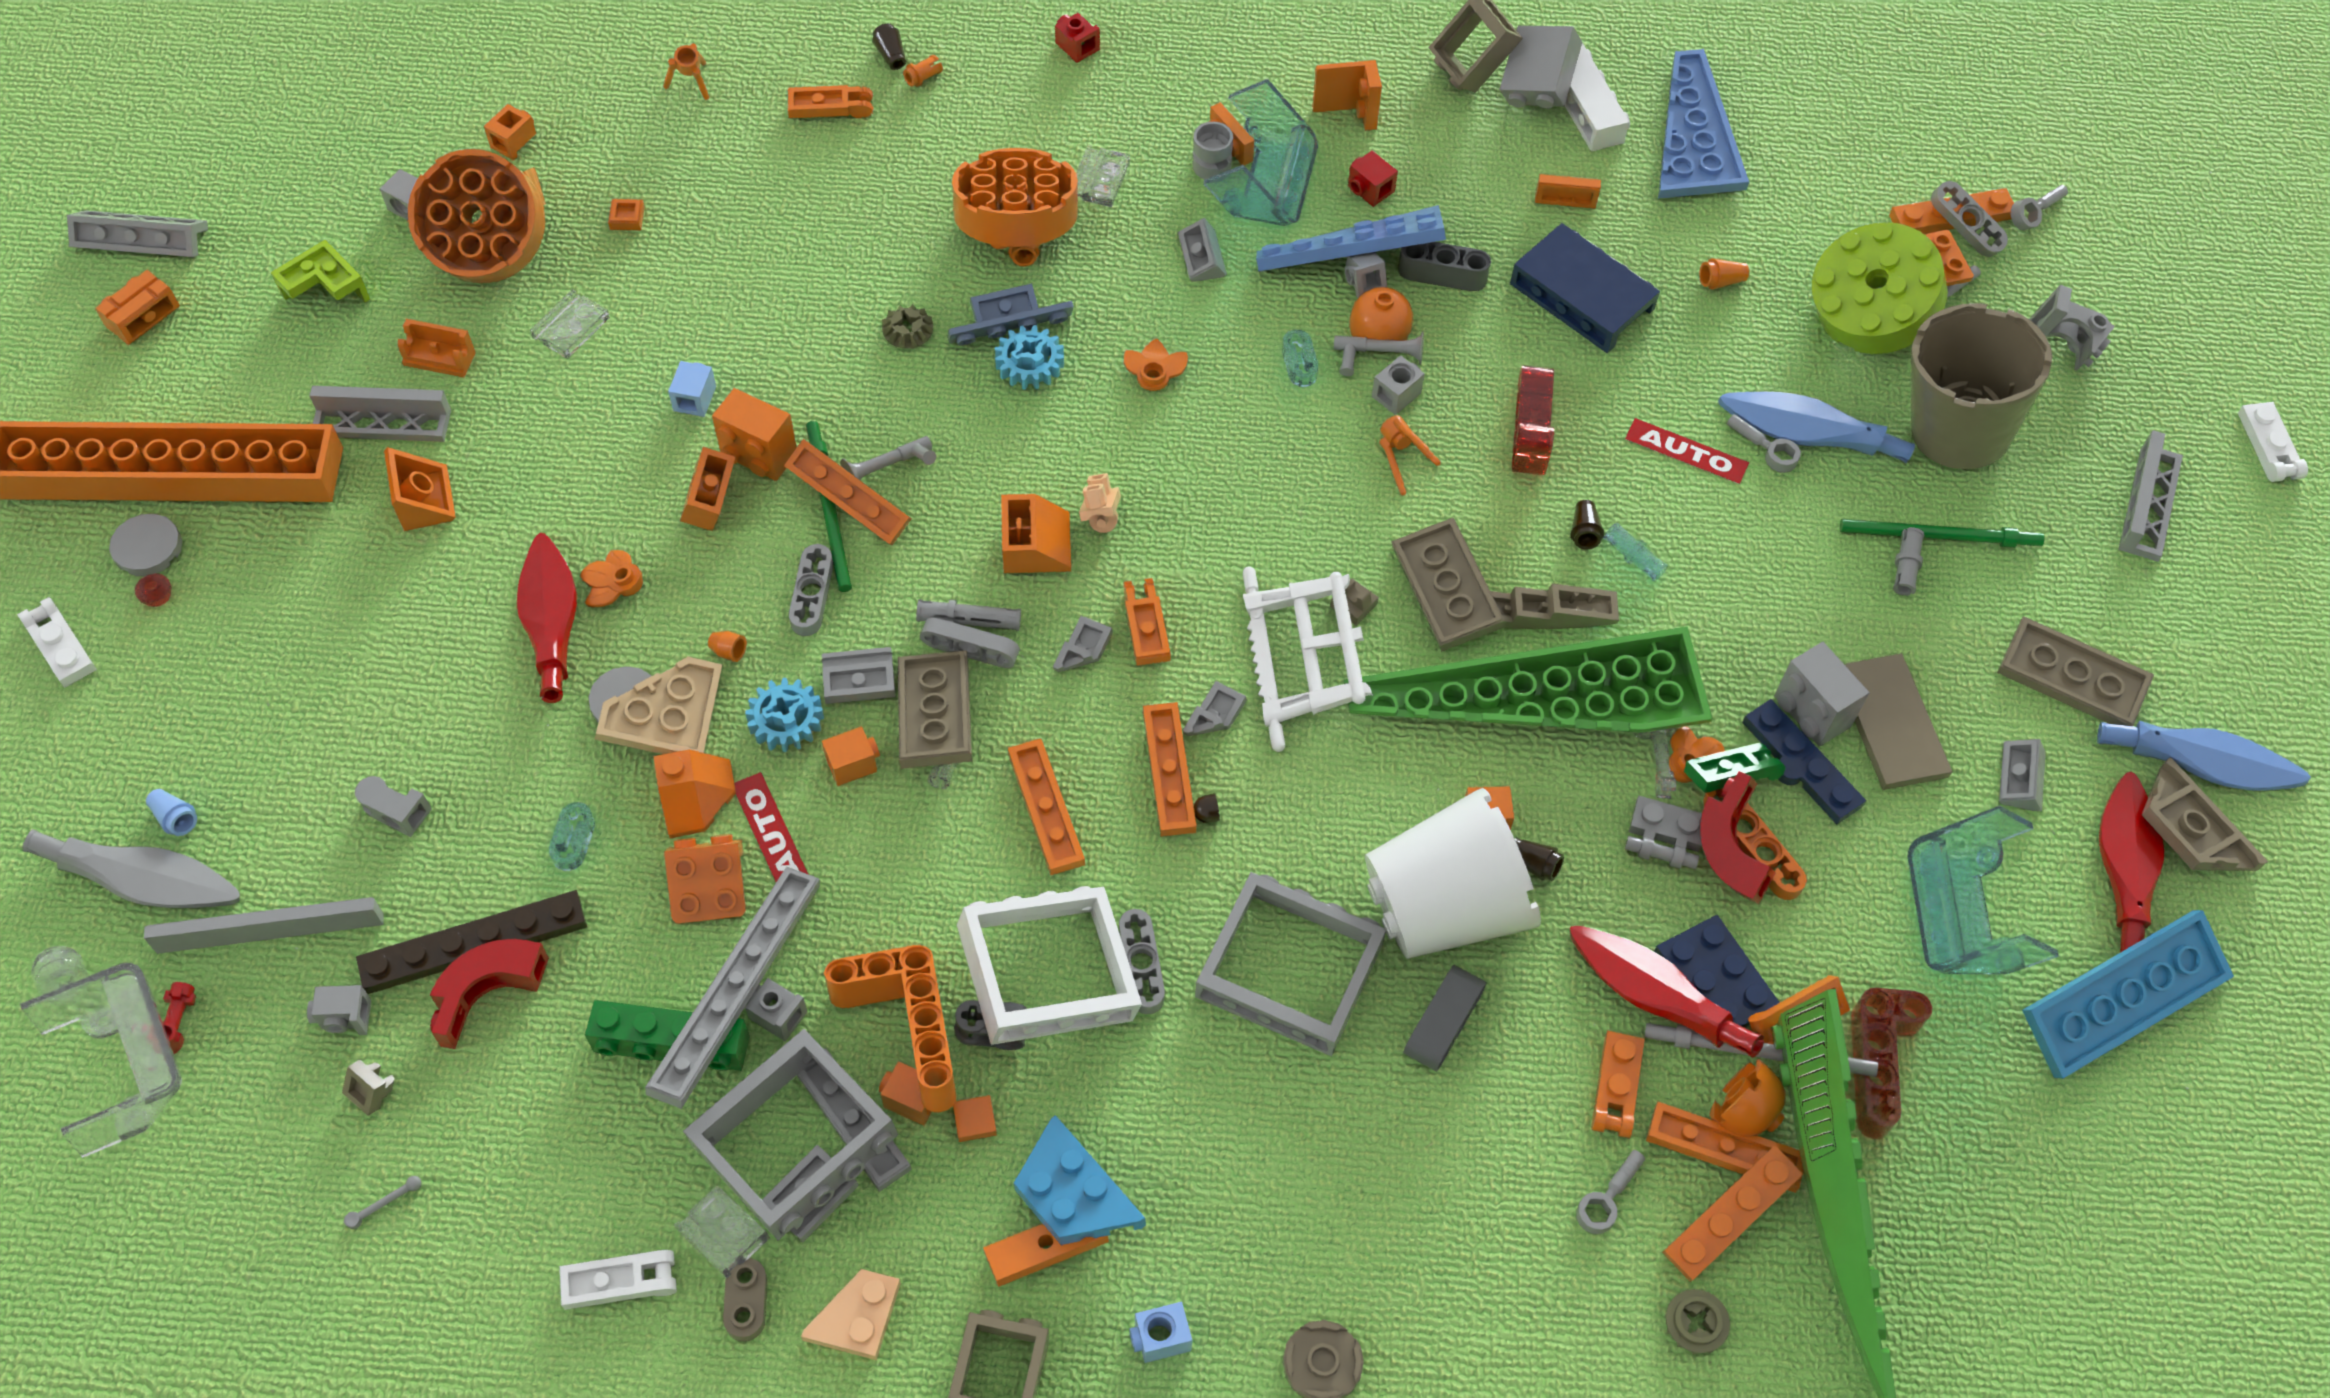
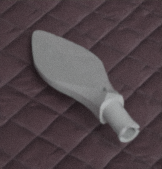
(138, 873)

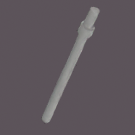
(1685, 1037)

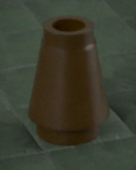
(889, 44)
(1586, 525)
(1540, 859)

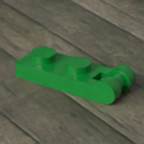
(1714, 770)

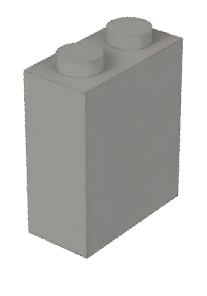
(1541, 66)

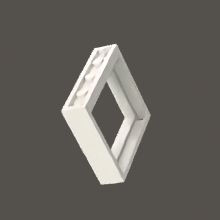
(1054, 1018)

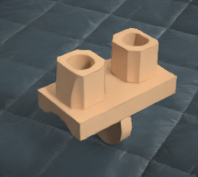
(1100, 503)

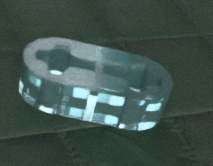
(1306, 357)
(564, 835)

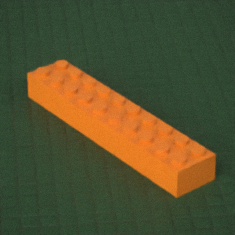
(168, 461)

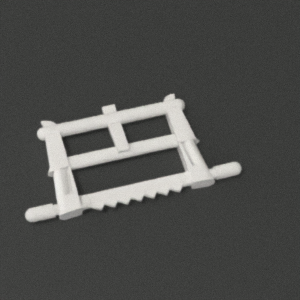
(1317, 699)

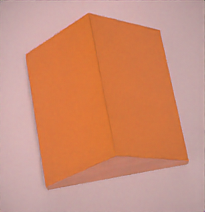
(419, 490)

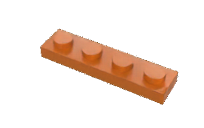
(1927, 219)
(847, 492)
(1169, 769)
(1046, 807)
(1712, 1142)
(1732, 1213)

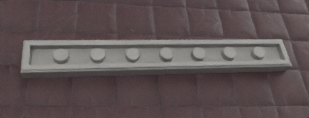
(732, 988)

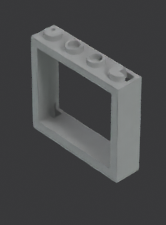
(1271, 1013)
(755, 1091)

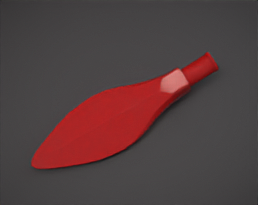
(547, 612)
(2131, 857)
(1660, 988)

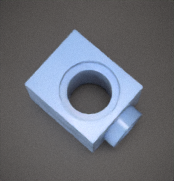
(1170, 1317)

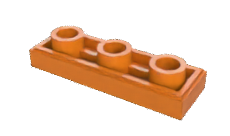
(1025, 1254)

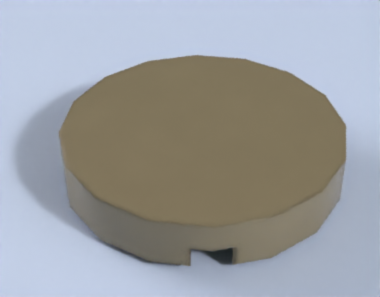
(1323, 1360)

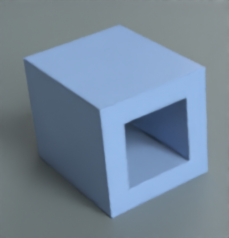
(692, 388)

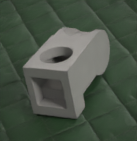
(392, 807)

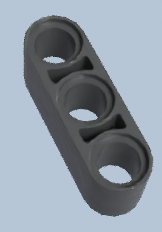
(1445, 265)
(1444, 1018)

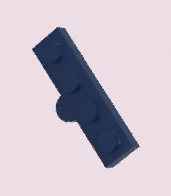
(1803, 762)

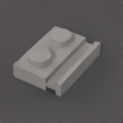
(858, 675)
(799, 1174)

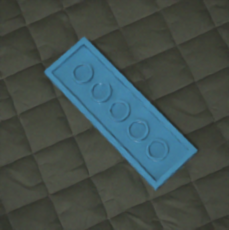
(2127, 993)

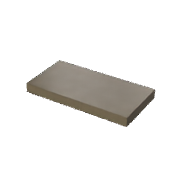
(1448, 584)
(2075, 673)
(934, 709)
(1897, 725)

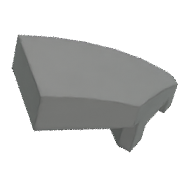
(1084, 645)
(1216, 711)

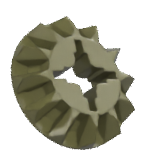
(898, 335)
(1715, 1321)

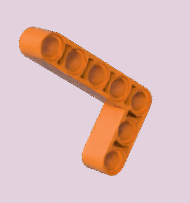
(909, 975)

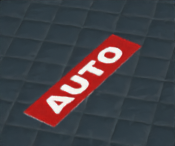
(1687, 450)
(768, 825)

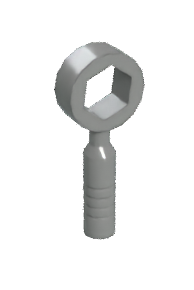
(2034, 208)
(1777, 445)
(1615, 1187)

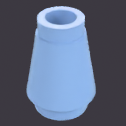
(171, 812)

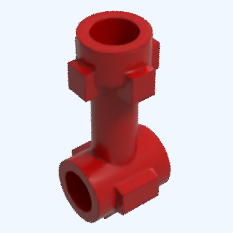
(179, 997)

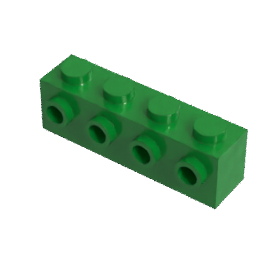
(651, 1031)

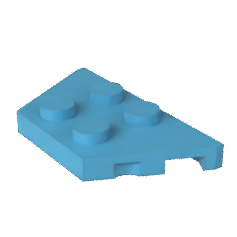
(1072, 1190)

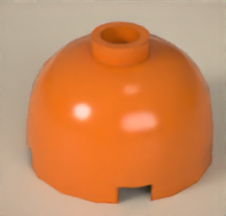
(1381, 315)
(1751, 1102)

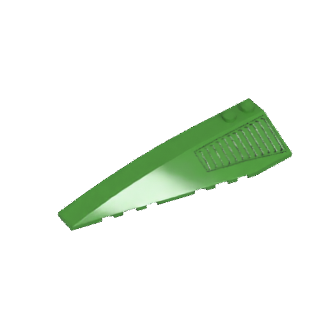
(1817, 1079)

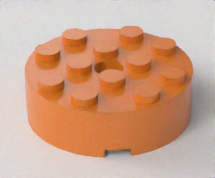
(1015, 198)
(500, 239)

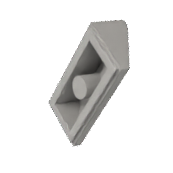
(1202, 251)
(2023, 774)

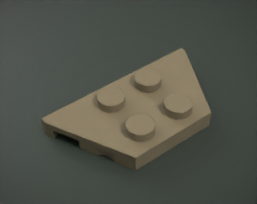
(2196, 825)

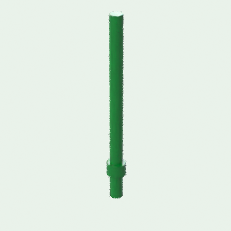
(831, 519)
(2005, 537)

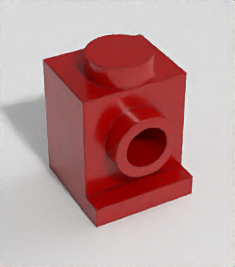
(1072, 32)

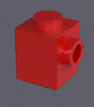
(1372, 178)

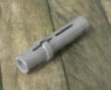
(969, 614)

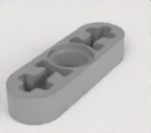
(1978, 241)
(815, 602)
(978, 643)
(1148, 947)

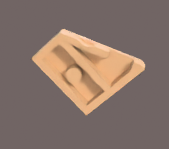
(856, 1315)

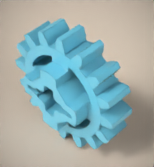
(1029, 357)
(784, 714)

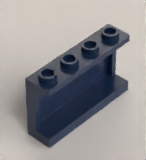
(1583, 286)

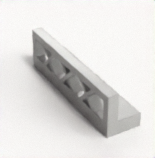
(134, 233)
(383, 407)
(2143, 499)

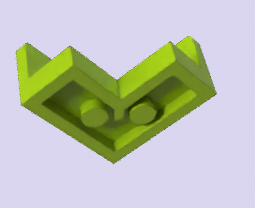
(323, 266)

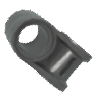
(979, 1031)

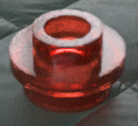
(156, 596)

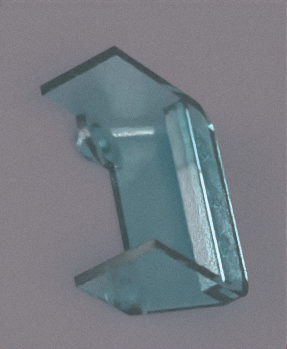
(1281, 163)
(1951, 898)

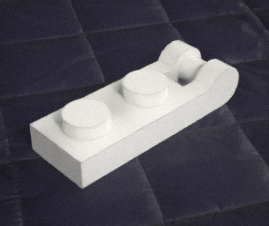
(2272, 442)
(57, 643)
(616, 1279)

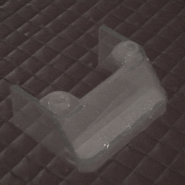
(107, 1005)

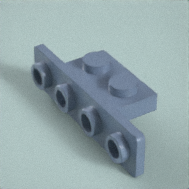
(1006, 311)

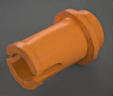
(917, 73)

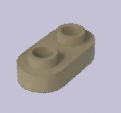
(745, 1297)

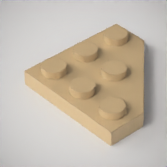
(665, 710)

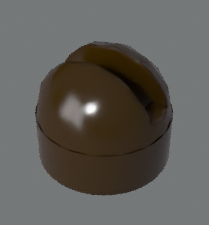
(1207, 809)

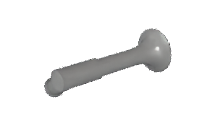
(1352, 344)
(919, 448)

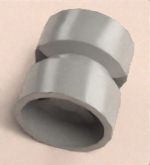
(1212, 149)

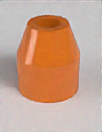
(728, 645)

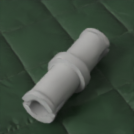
(1908, 561)

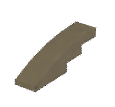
(1557, 607)

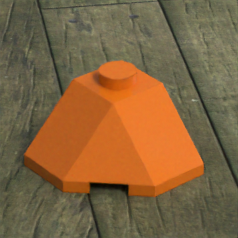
(692, 789)

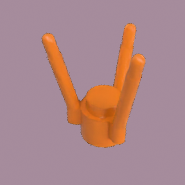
(687, 62)
(1400, 436)

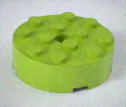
(1873, 257)

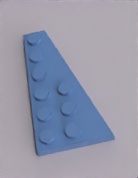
(1698, 139)
(1365, 237)

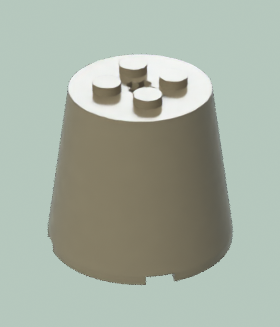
(1974, 382)

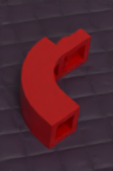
(1721, 844)
(477, 972)

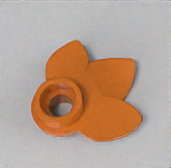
(1155, 362)
(611, 578)
(1688, 747)

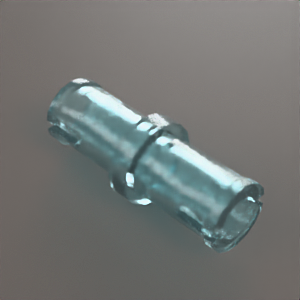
(1635, 552)

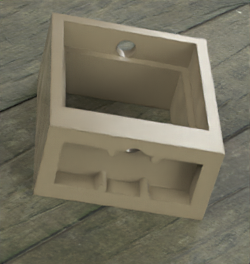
(1456, 33)
(993, 1323)

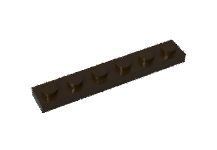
(437, 950)

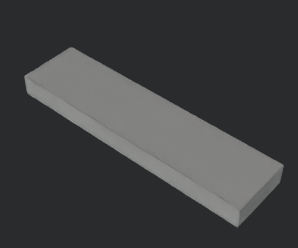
(849, 1122)

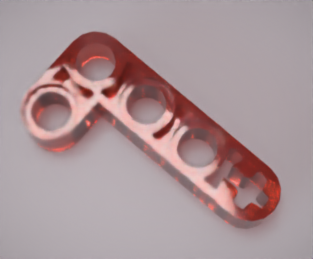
(1533, 421)
(1884, 1031)

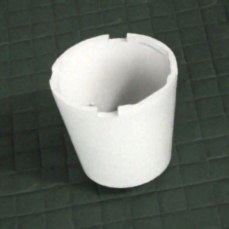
(1452, 880)

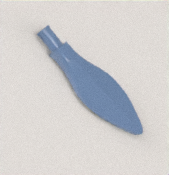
(1812, 423)
(2209, 755)

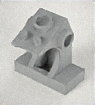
(2078, 325)

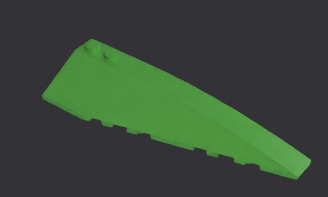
(1596, 685)

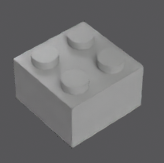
(1821, 694)

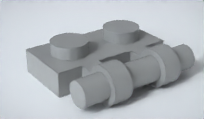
(1666, 824)

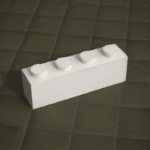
(1595, 106)

